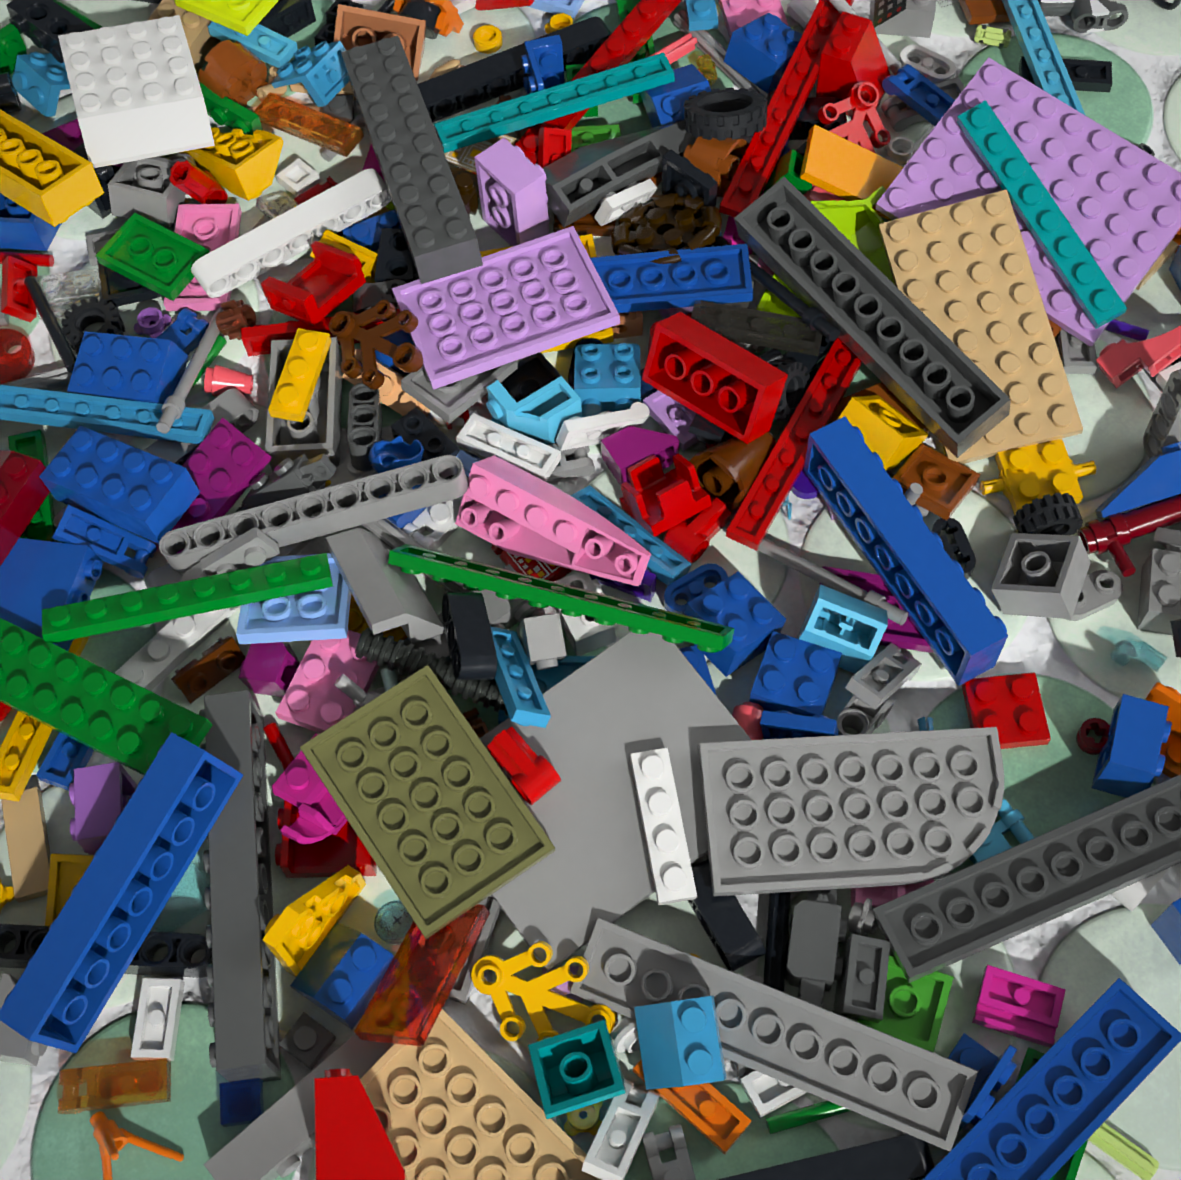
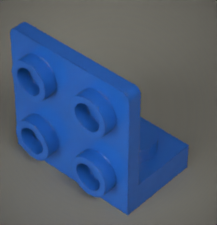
(543, 64)
(991, 1075)

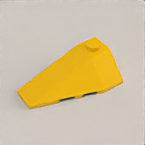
(240, 160)

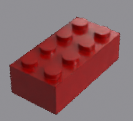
(714, 377)

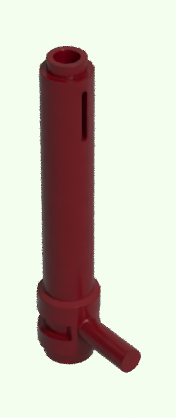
(1120, 529)

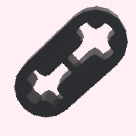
(959, 543)

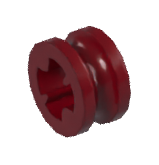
(1088, 744)

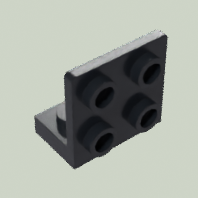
(289, 17)

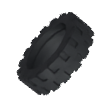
(725, 113)

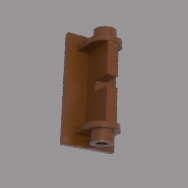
(213, 667)

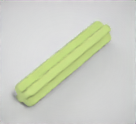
(1124, 1152)

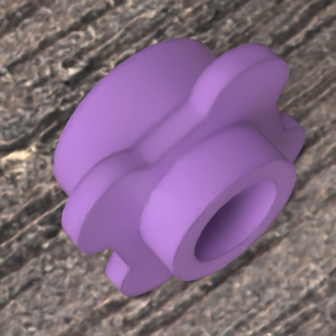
(151, 316)

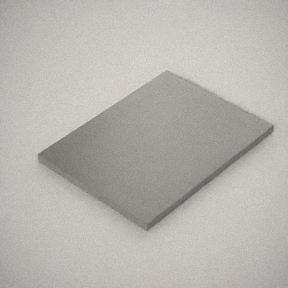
(617, 704)

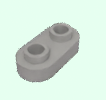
(1094, 596)

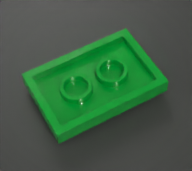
(151, 256)

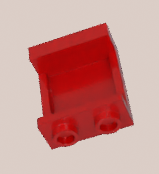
(318, 286)
(322, 857)

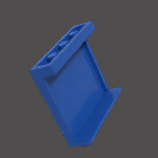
(43, 577)

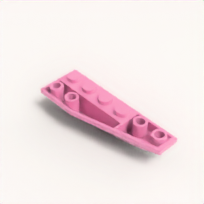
(546, 524)

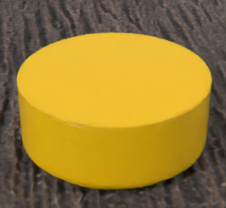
(487, 39)

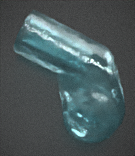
(1139, 650)

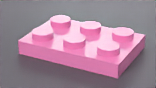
(312, 696)

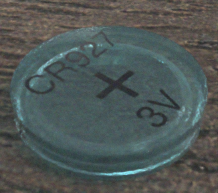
(392, 922)

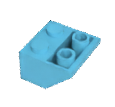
(844, 626)

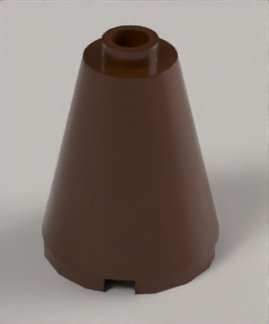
(732, 467)

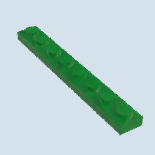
(186, 598)

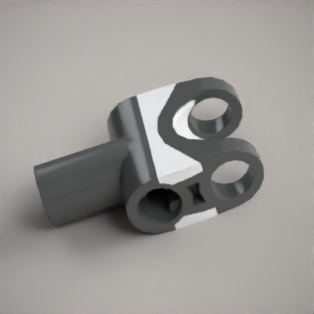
(1087, 14)

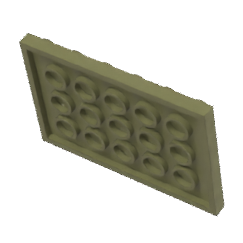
(427, 801)

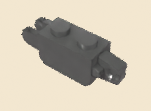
(289, 480)
(813, 945)

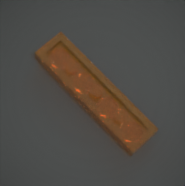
(309, 124)

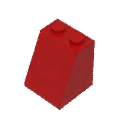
(850, 58)
(349, 1133)

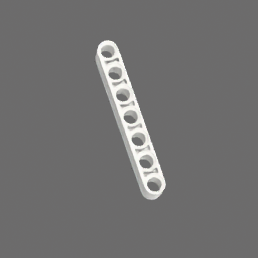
(290, 233)

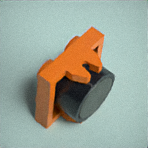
(439, 15)

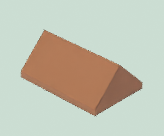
(364, 26)

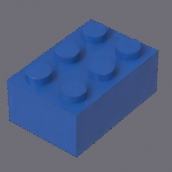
(127, 367)

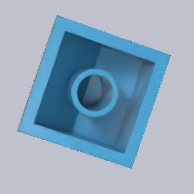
(680, 1043)

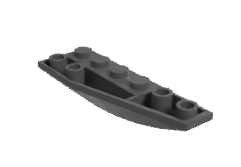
(592, 171)

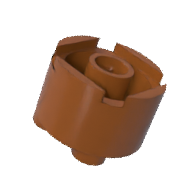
(233, 72)
(717, 158)

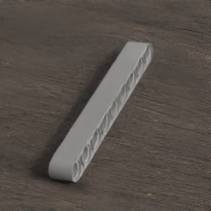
(330, 503)

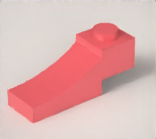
(1124, 359)

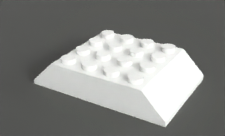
(135, 91)

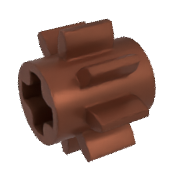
(234, 317)

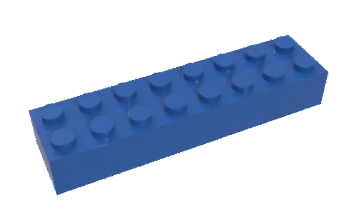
(904, 551)
(120, 896)

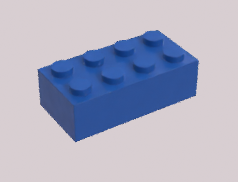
(120, 484)

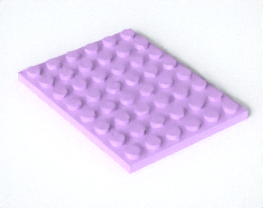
(1106, 187)

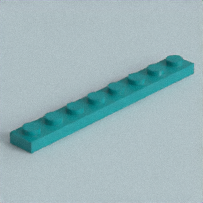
(554, 102)
(1041, 215)

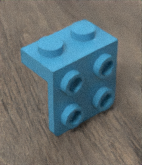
(39, 80)
(607, 377)

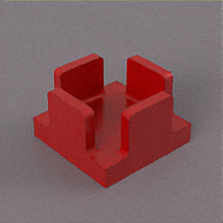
(662, 499)

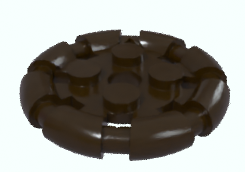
(665, 227)

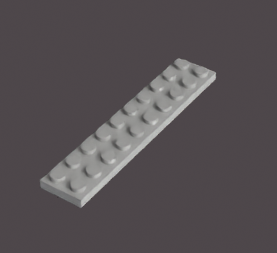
(786, 1035)

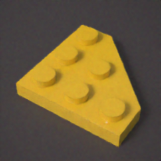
(309, 919)

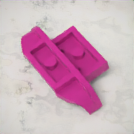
(317, 809)

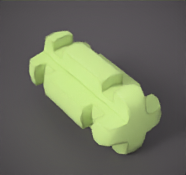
(992, 36)

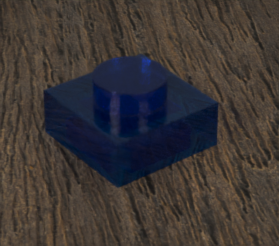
(241, 1101)

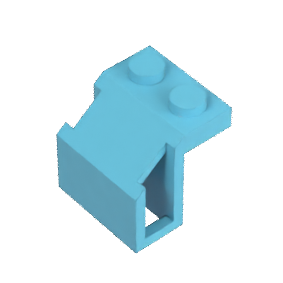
(537, 414)

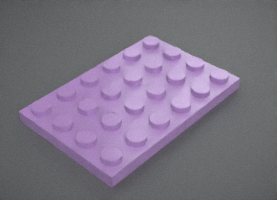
(507, 308)

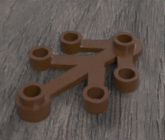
(347, 327)

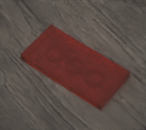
(420, 981)

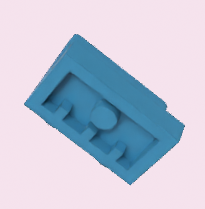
(319, 70)

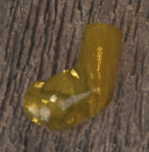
(707, 68)

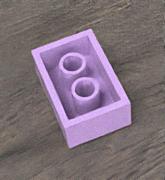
(512, 193)

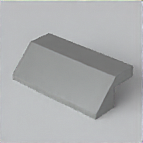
(381, 589)

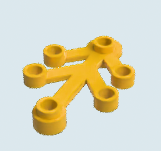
(535, 992)

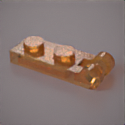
(115, 1085)

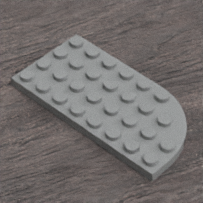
(847, 808)

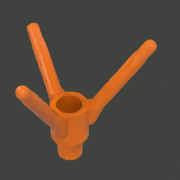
(113, 1139)

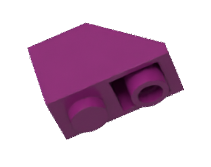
(634, 445)
(269, 668)

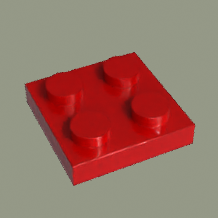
(1009, 704)

